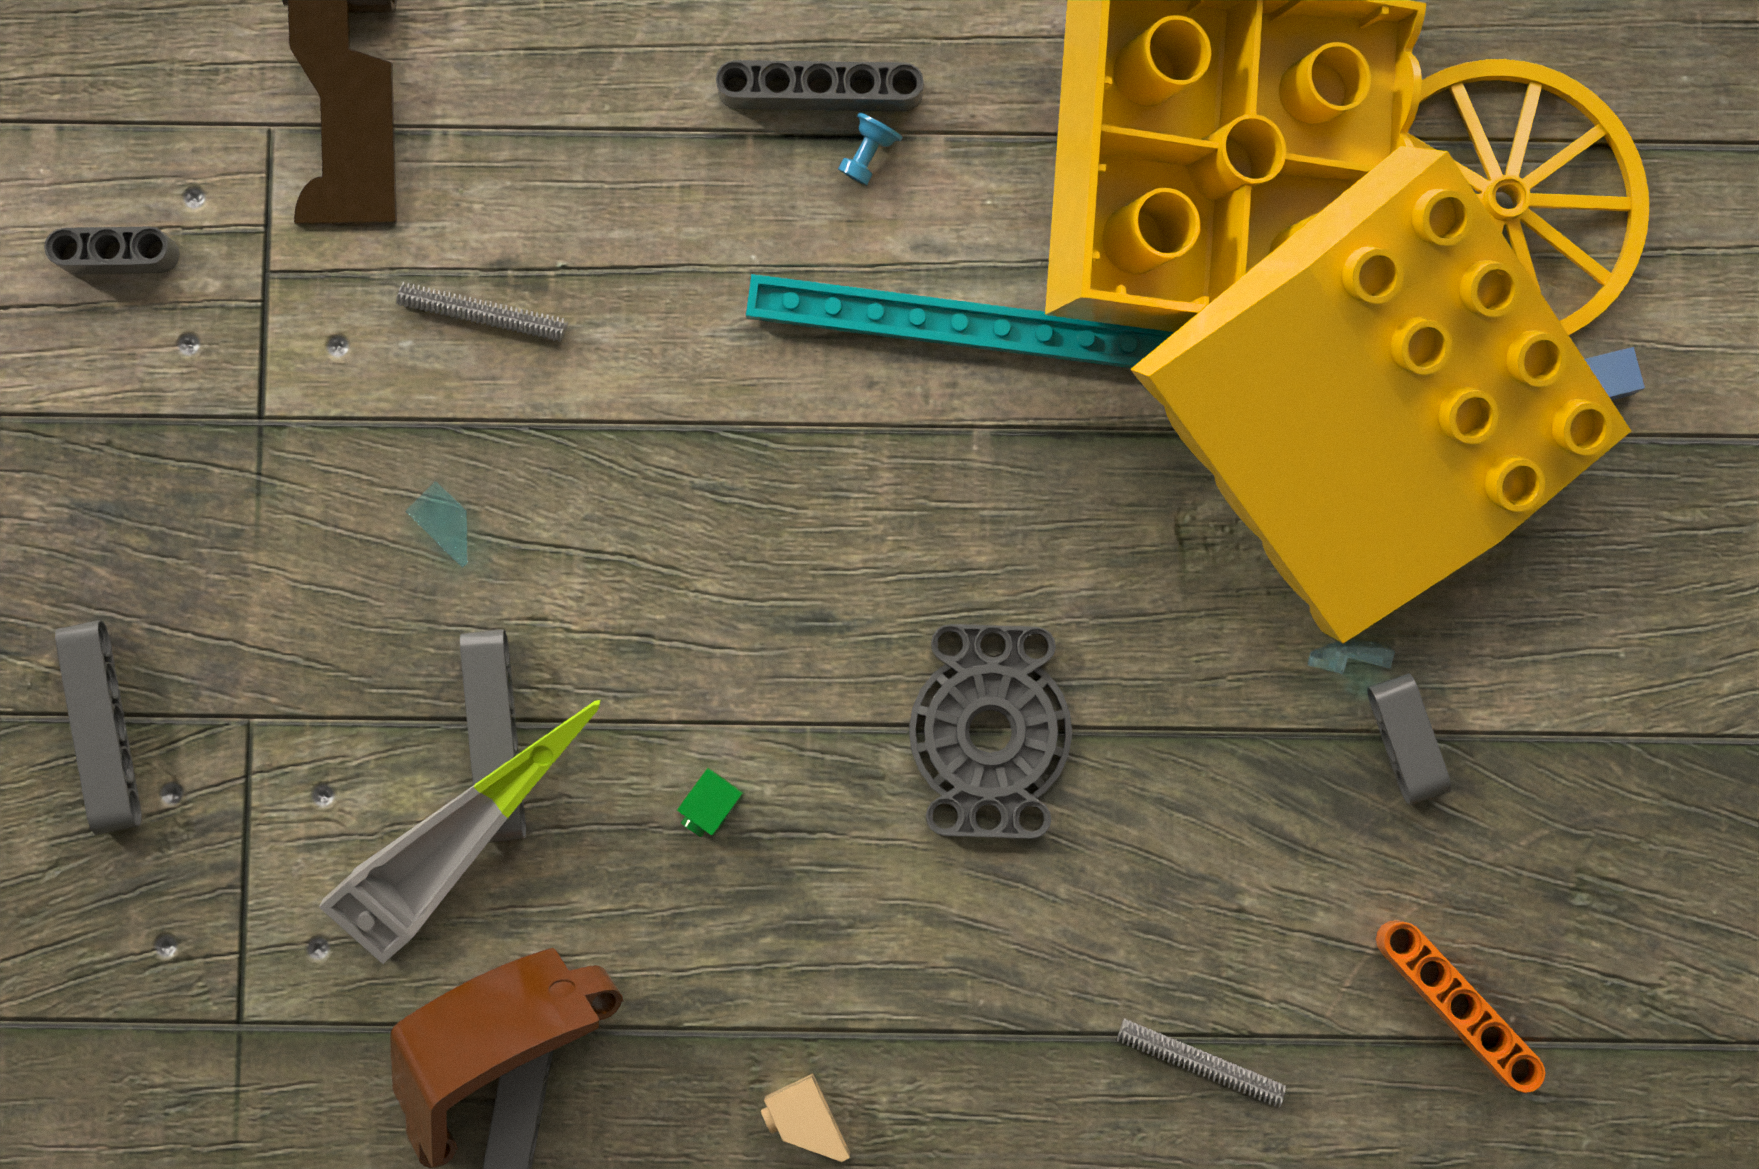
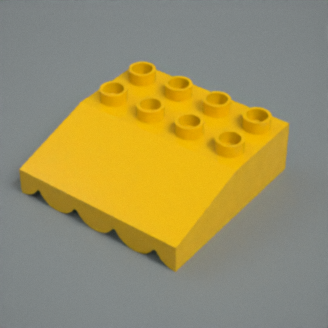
(1212, 139)
(1384, 393)

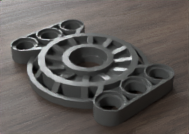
(997, 686)

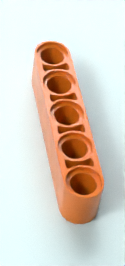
(1479, 1013)

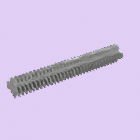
(481, 313)
(1202, 1062)

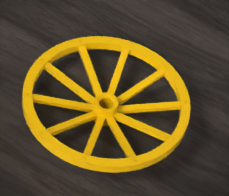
(1606, 125)

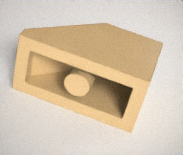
(805, 1119)

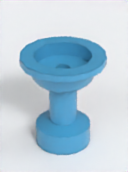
(874, 134)

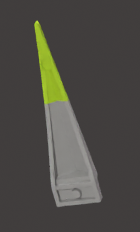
(405, 881)

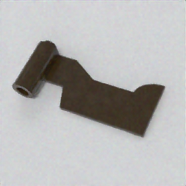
(355, 115)

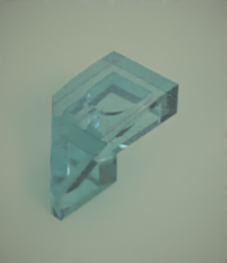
(443, 520)
(1335, 655)

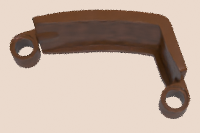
(487, 1032)

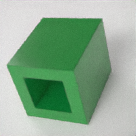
(709, 803)

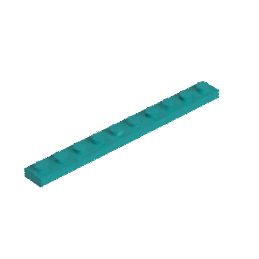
(947, 322)

